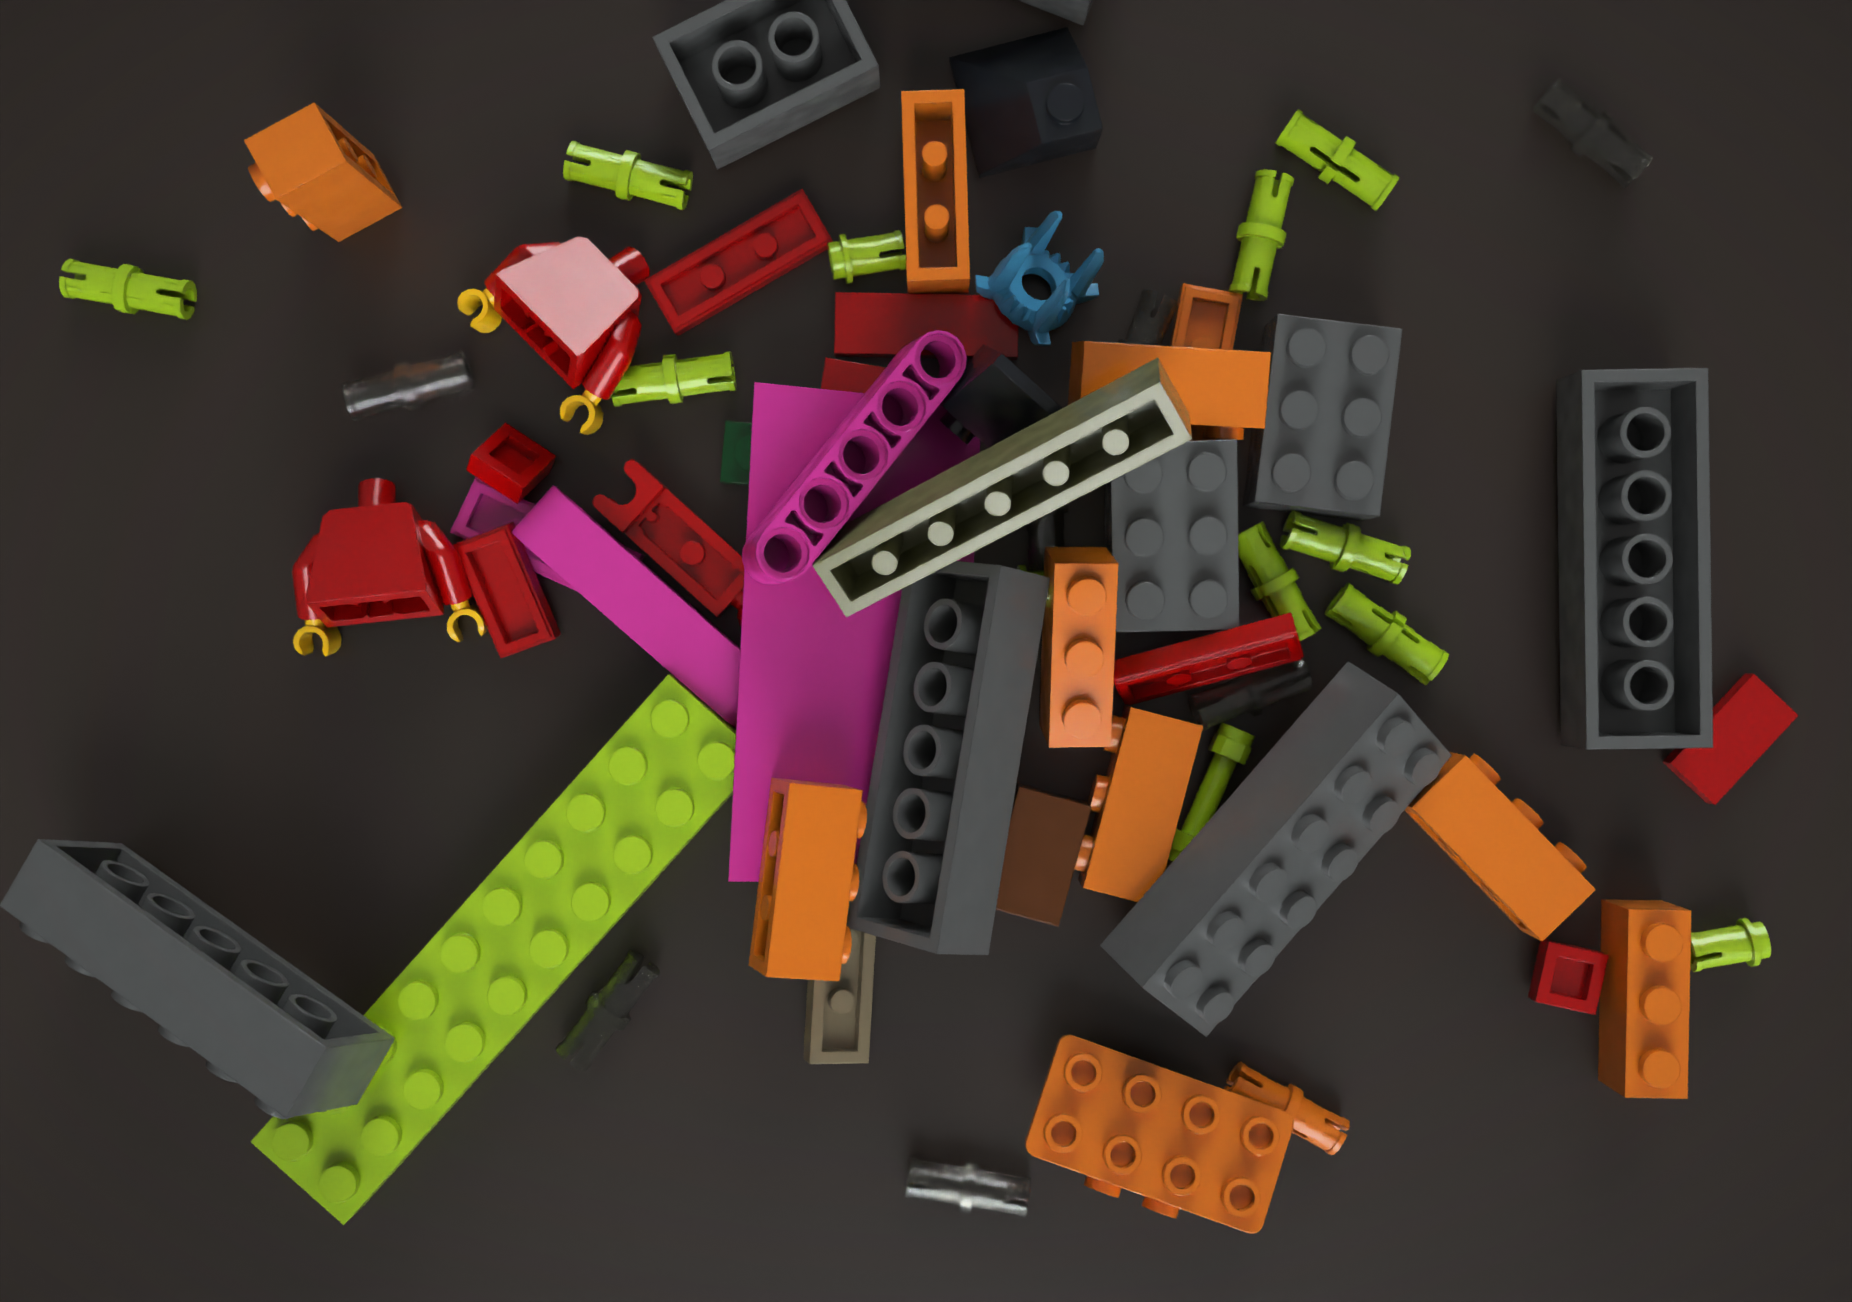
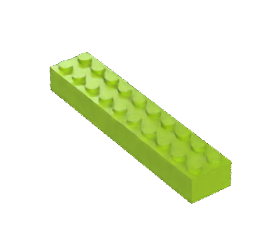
(516, 942)

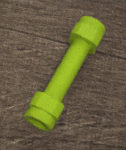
(1230, 747)

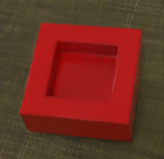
(511, 463)
(1568, 976)

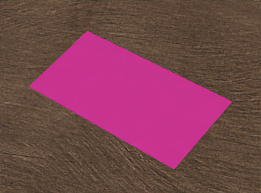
(805, 670)

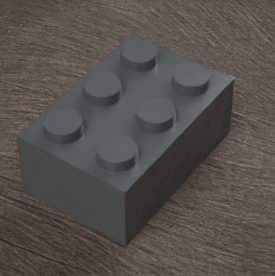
(765, 69)
(1324, 418)
(1177, 540)

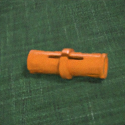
(1310, 1120)

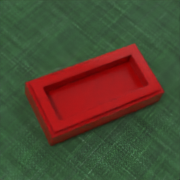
(507, 590)
(1743, 728)

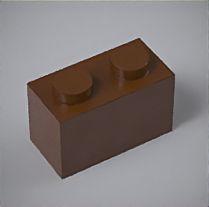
(1041, 853)

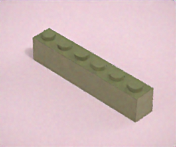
(1005, 487)

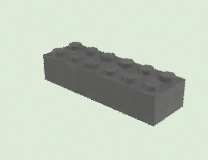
(1634, 559)
(948, 757)
(1277, 848)
(197, 976)

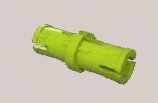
(1337, 160)
(627, 175)
(1261, 234)
(128, 289)
(676, 379)
(1345, 547)
(1273, 579)
(1386, 634)

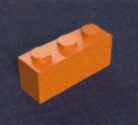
(320, 173)
(935, 191)
(1216, 385)
(1078, 647)
(1137, 803)
(1501, 846)
(807, 880)
(1645, 998)

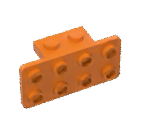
(1159, 1135)

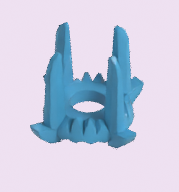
(1031, 258)

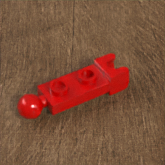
(678, 541)

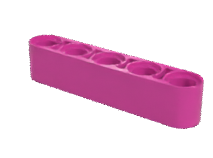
(877, 438)
(634, 599)

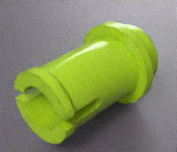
(862, 255)
(1730, 945)

